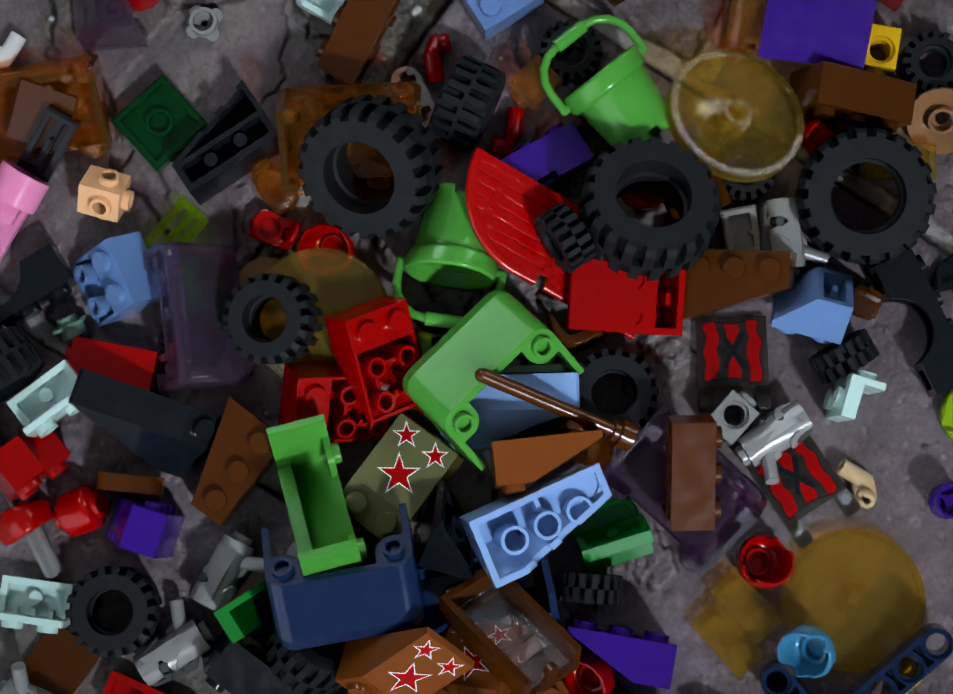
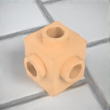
(105, 194)

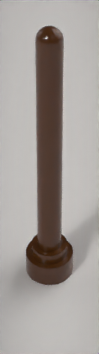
(620, 433)

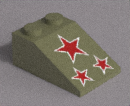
(397, 471)

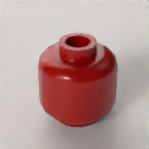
(80, 511)

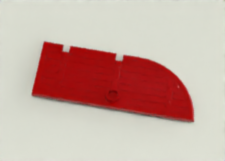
(502, 215)

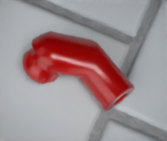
(432, 57)
(513, 131)

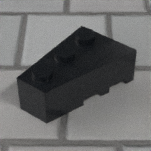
(227, 146)

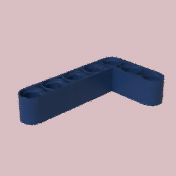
(886, 670)

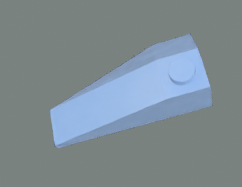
(507, 415)

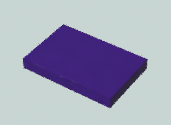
(817, 31)

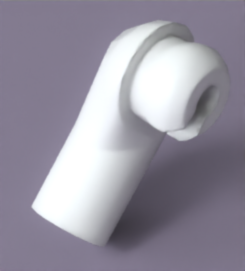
(10, 49)

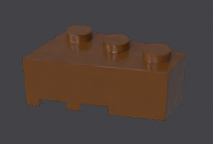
(356, 38)
(854, 96)
(736, 277)
(234, 464)
(692, 473)

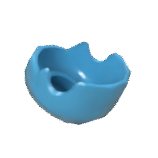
(807, 651)

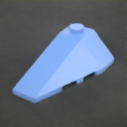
(523, 527)

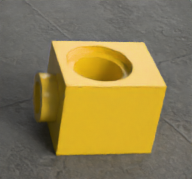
(888, 40)

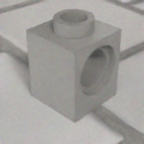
(748, 414)

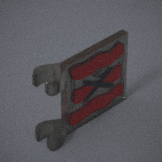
(732, 355)
(803, 486)

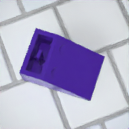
(639, 658)

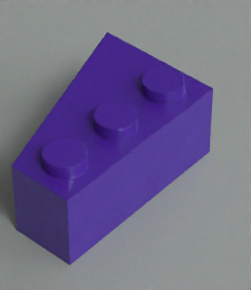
(552, 157)
(145, 527)

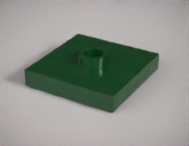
(159, 123)

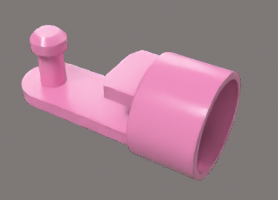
(19, 196)

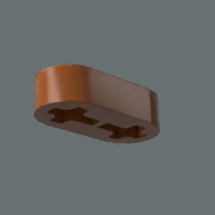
(130, 483)

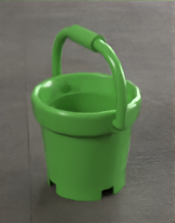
(621, 97)
(447, 254)

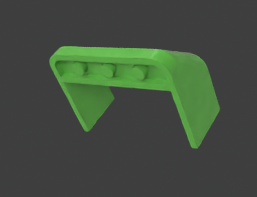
(484, 338)
(315, 496)

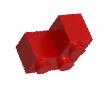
(29, 461)

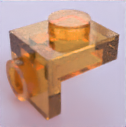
(528, 86)

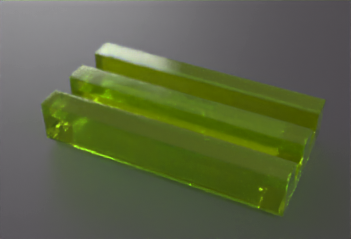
(168, 219)

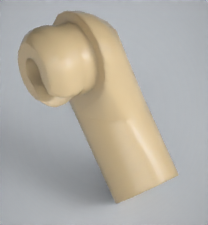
(861, 483)

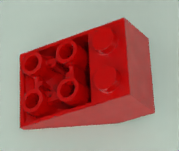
(621, 304)
(375, 351)
(322, 388)

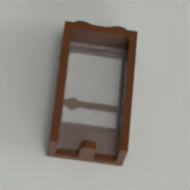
(510, 633)

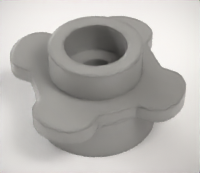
(197, 16)

